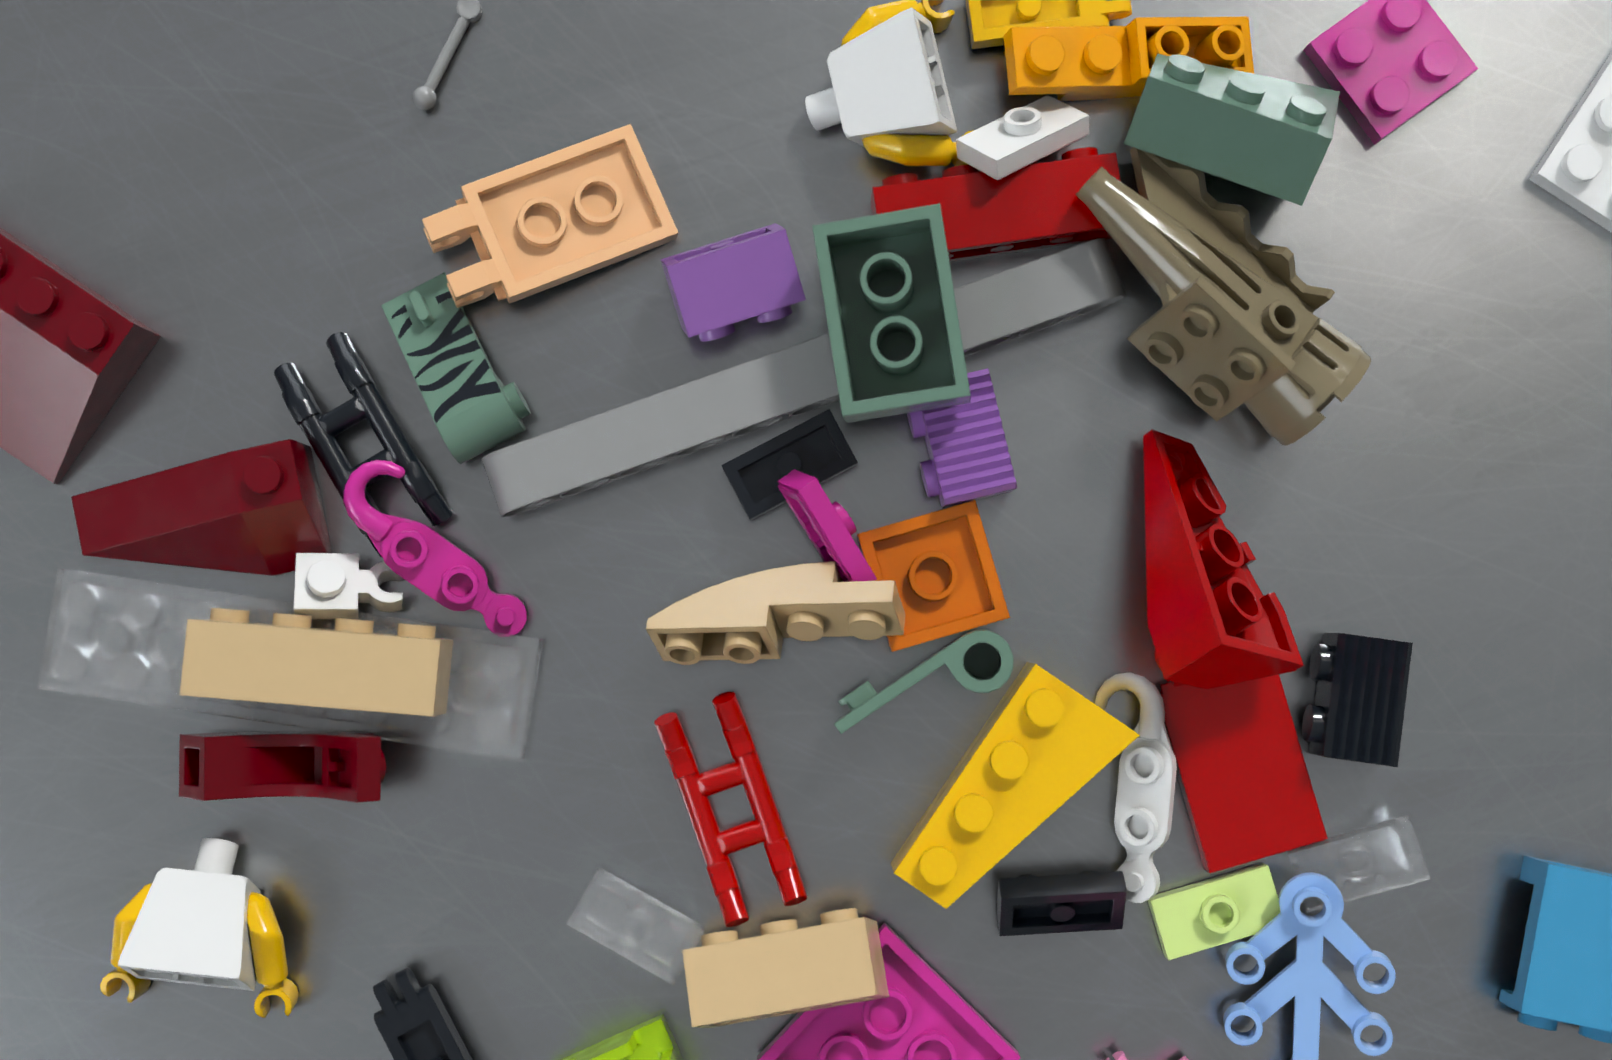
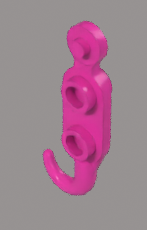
(428, 558)

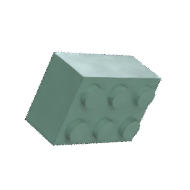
(891, 313)

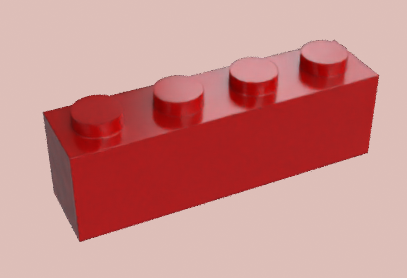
(1006, 215)

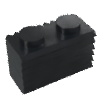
(1358, 698)

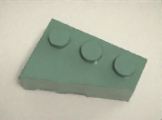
(1235, 124)

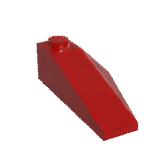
(1201, 598)

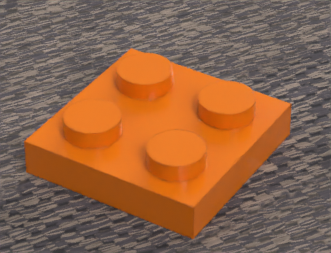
(939, 571)

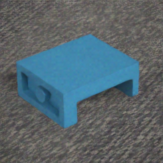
(1565, 950)

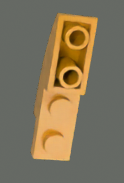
(1117, 60)

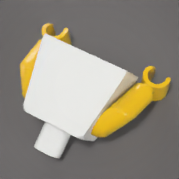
(891, 86)
(201, 932)

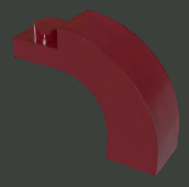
(281, 765)

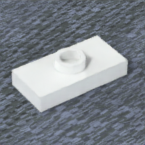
(1022, 137)

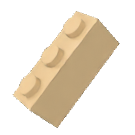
(784, 970)

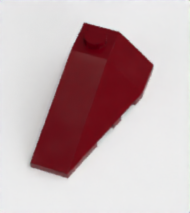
(217, 513)

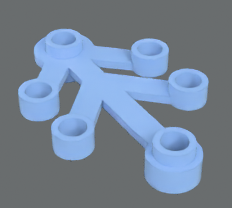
(1307, 976)

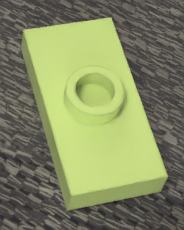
(1214, 910)

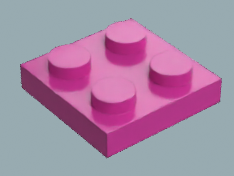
(1389, 62)

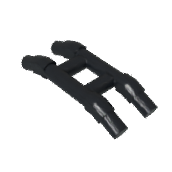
(365, 404)

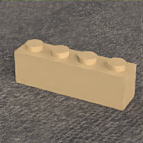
(316, 665)

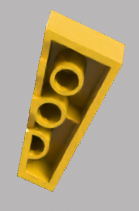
(1013, 776)

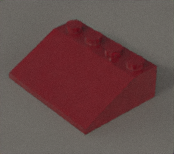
(60, 359)

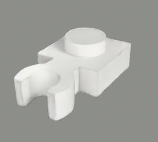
(334, 586)

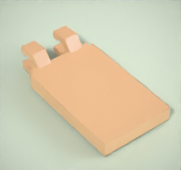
(554, 219)

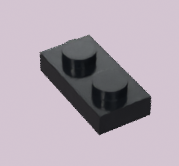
(811, 447)
(1061, 903)

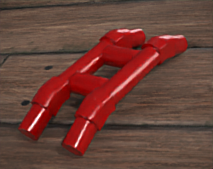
(718, 844)

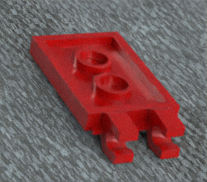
(1241, 771)

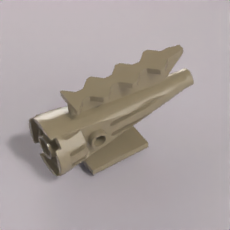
(1232, 308)

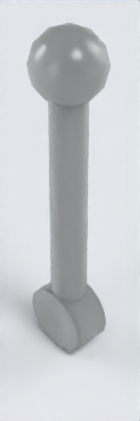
(469, 12)

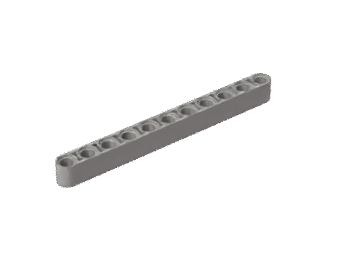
(780, 386)

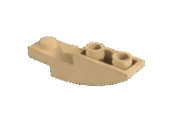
(754, 613)

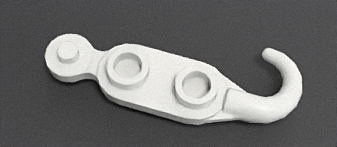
(1143, 786)

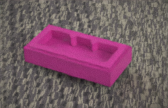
(826, 525)

